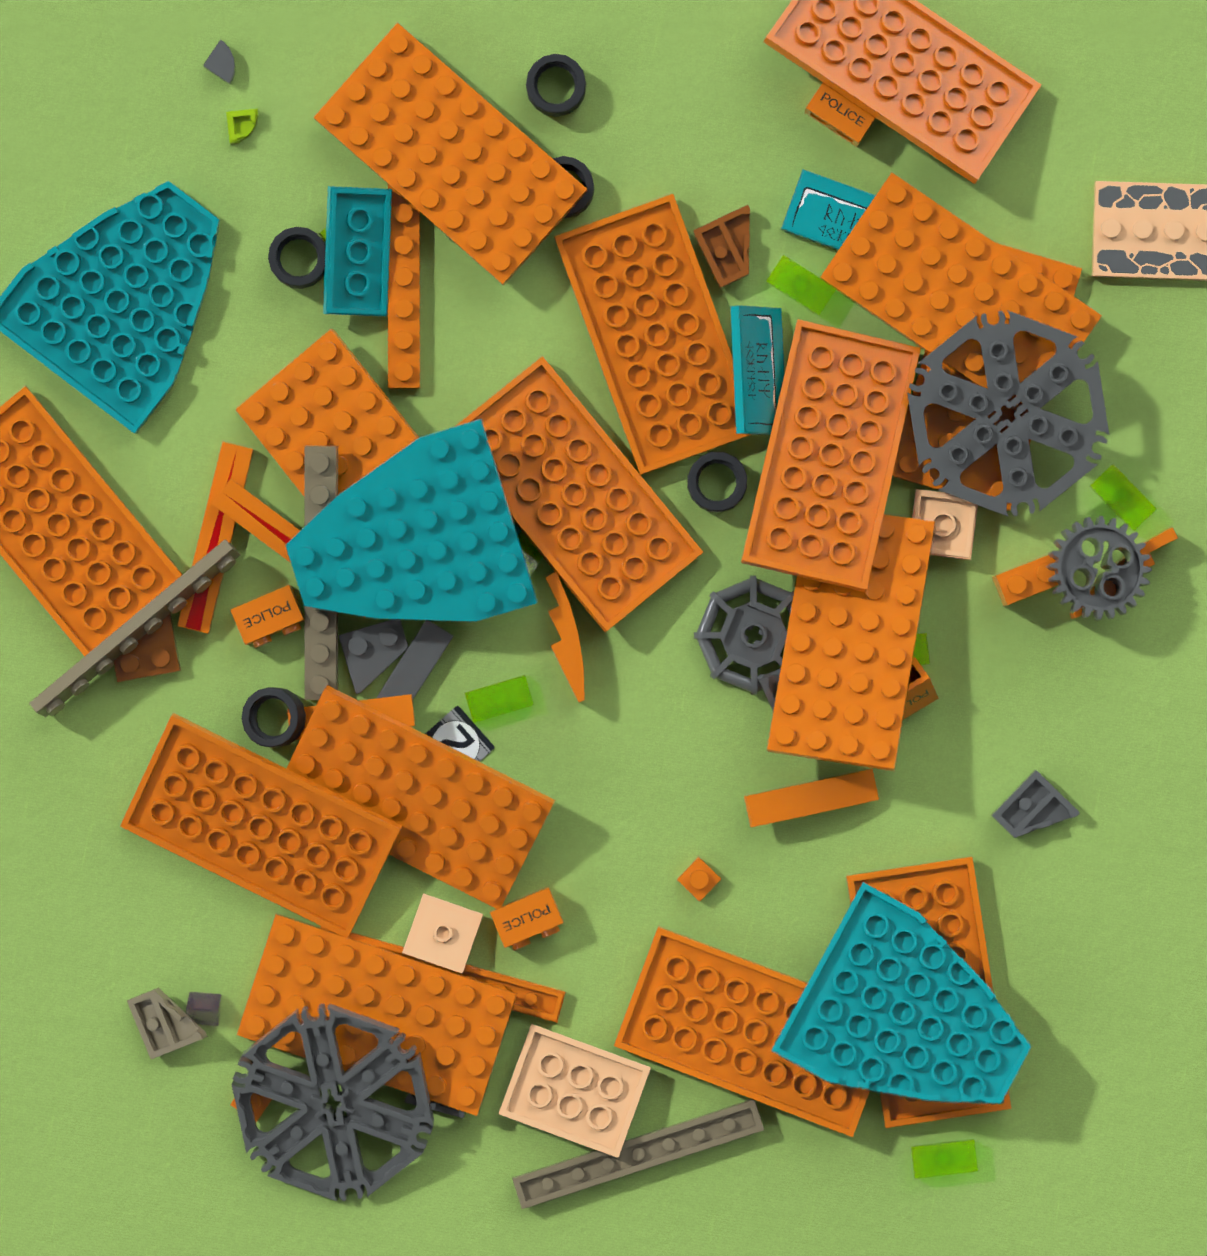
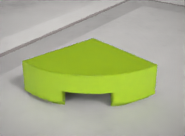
(241, 124)

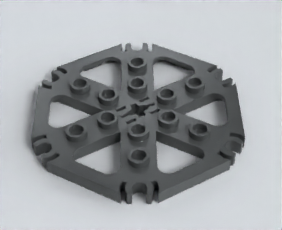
(1002, 384)
(310, 1117)

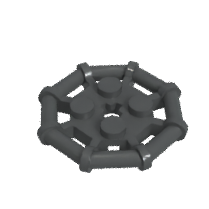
(734, 627)

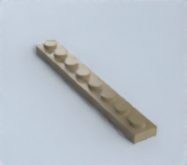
(143, 622)
(320, 624)
(638, 1153)

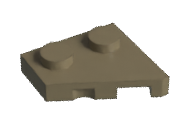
(163, 1023)

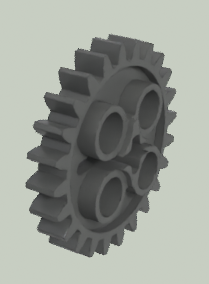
(1125, 577)

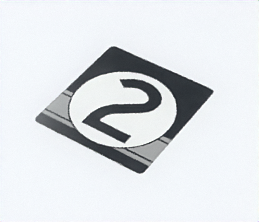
(461, 734)

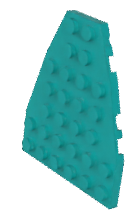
(118, 301)
(418, 538)
(901, 1013)

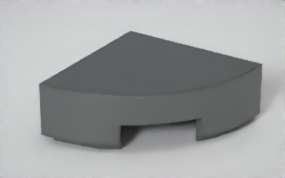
(221, 62)

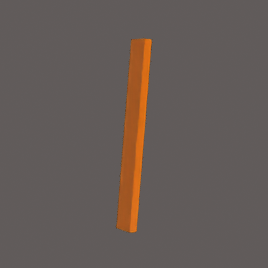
(531, 997)

